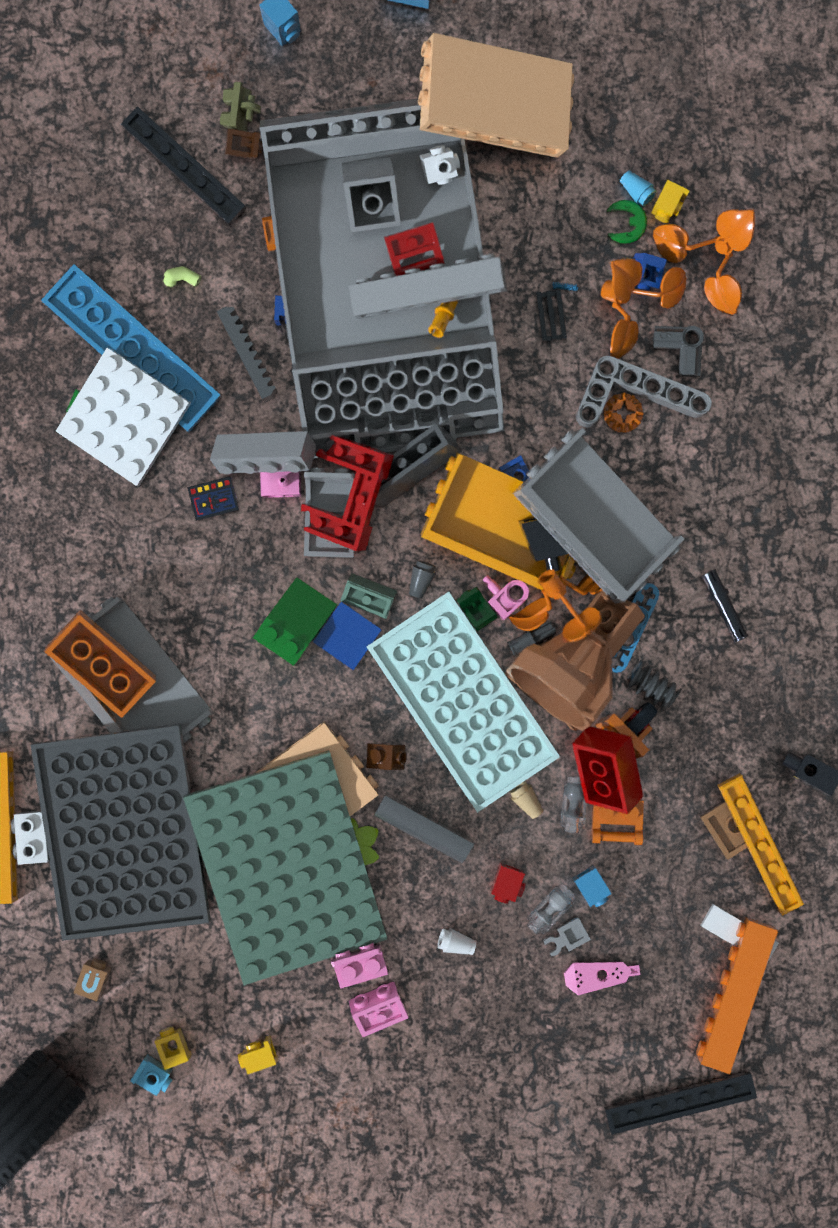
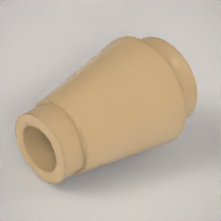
(526, 799)

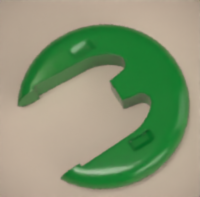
(638, 221)

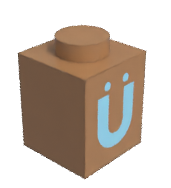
(92, 979)

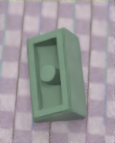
(368, 595)

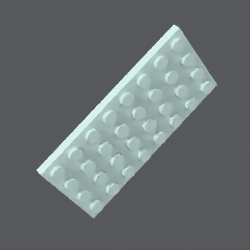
(463, 702)

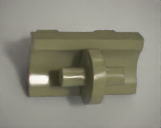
(242, 107)

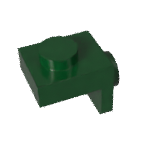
(476, 608)

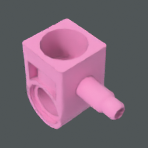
(280, 484)
(501, 601)

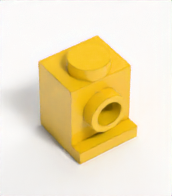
(669, 201)
(172, 1056)
(258, 1056)

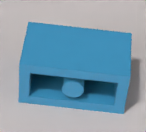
(281, 20)

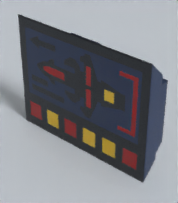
(213, 498)

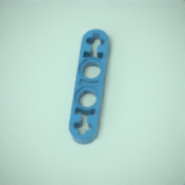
(640, 628)

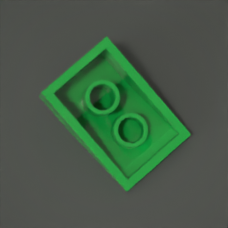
(295, 621)

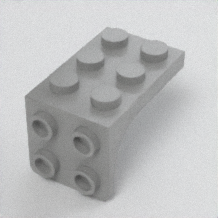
(329, 493)

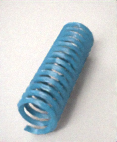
(563, 286)

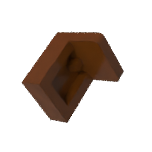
(243, 144)
(386, 756)

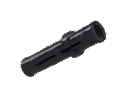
(720, 597)

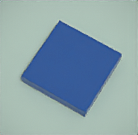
(347, 635)

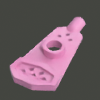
(590, 979)

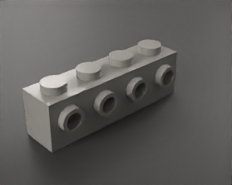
(263, 452)

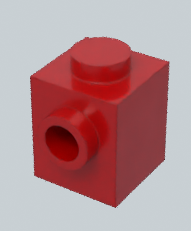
(508, 883)

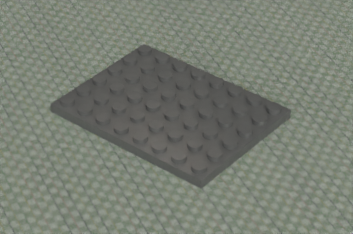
(120, 832)

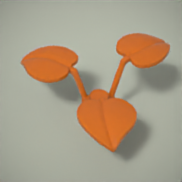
(735, 233)
(625, 276)
(554, 587)

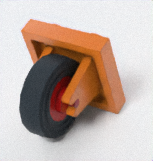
(632, 723)

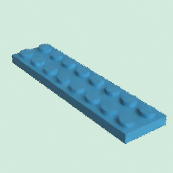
(109, 325)

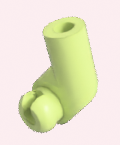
(181, 273)

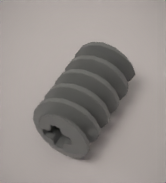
(652, 685)

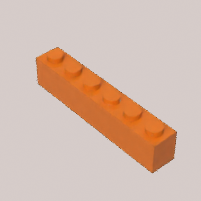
(736, 995)

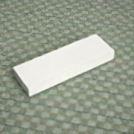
(724, 925)

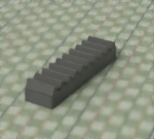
(247, 354)

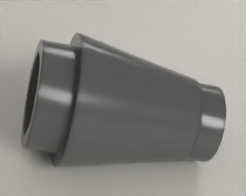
(421, 578)

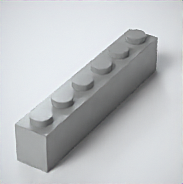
(428, 287)

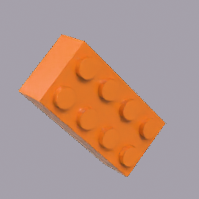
(100, 664)

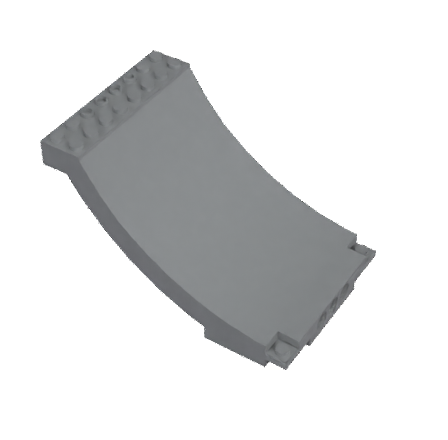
(334, 196)

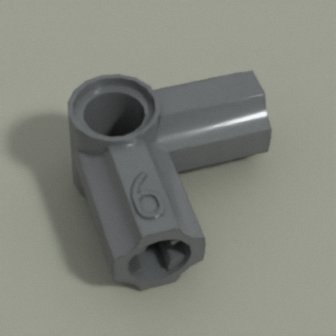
(674, 338)

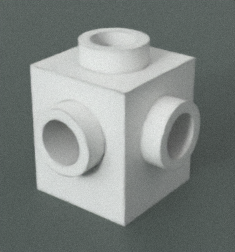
(432, 160)

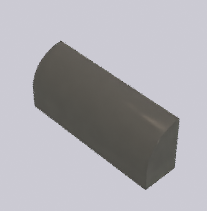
(416, 462)
(424, 828)

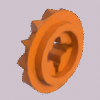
(614, 420)

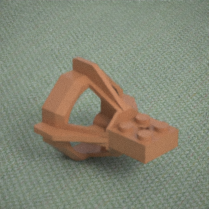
(576, 676)

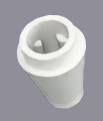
(455, 942)

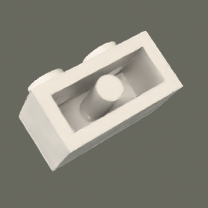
(30, 838)

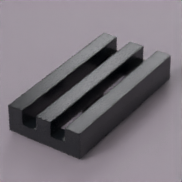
(548, 295)

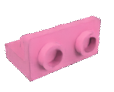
(359, 965)
(377, 1009)

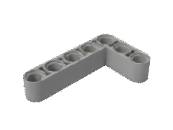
(637, 388)

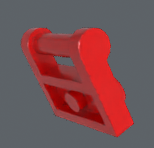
(411, 243)

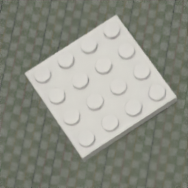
(123, 416)

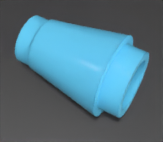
(638, 188)

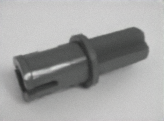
(532, 637)

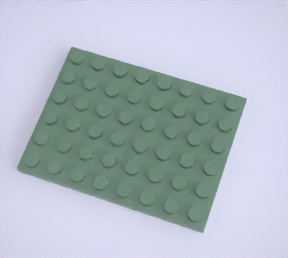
(285, 867)

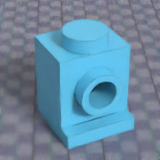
(148, 1067)

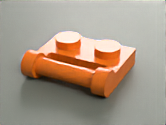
(606, 816)

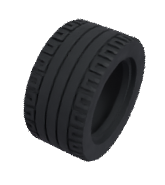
(32, 1109)

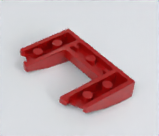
(353, 527)

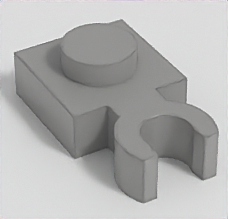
(571, 935)

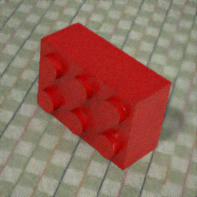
(608, 769)

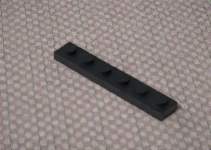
(183, 166)
(680, 1102)

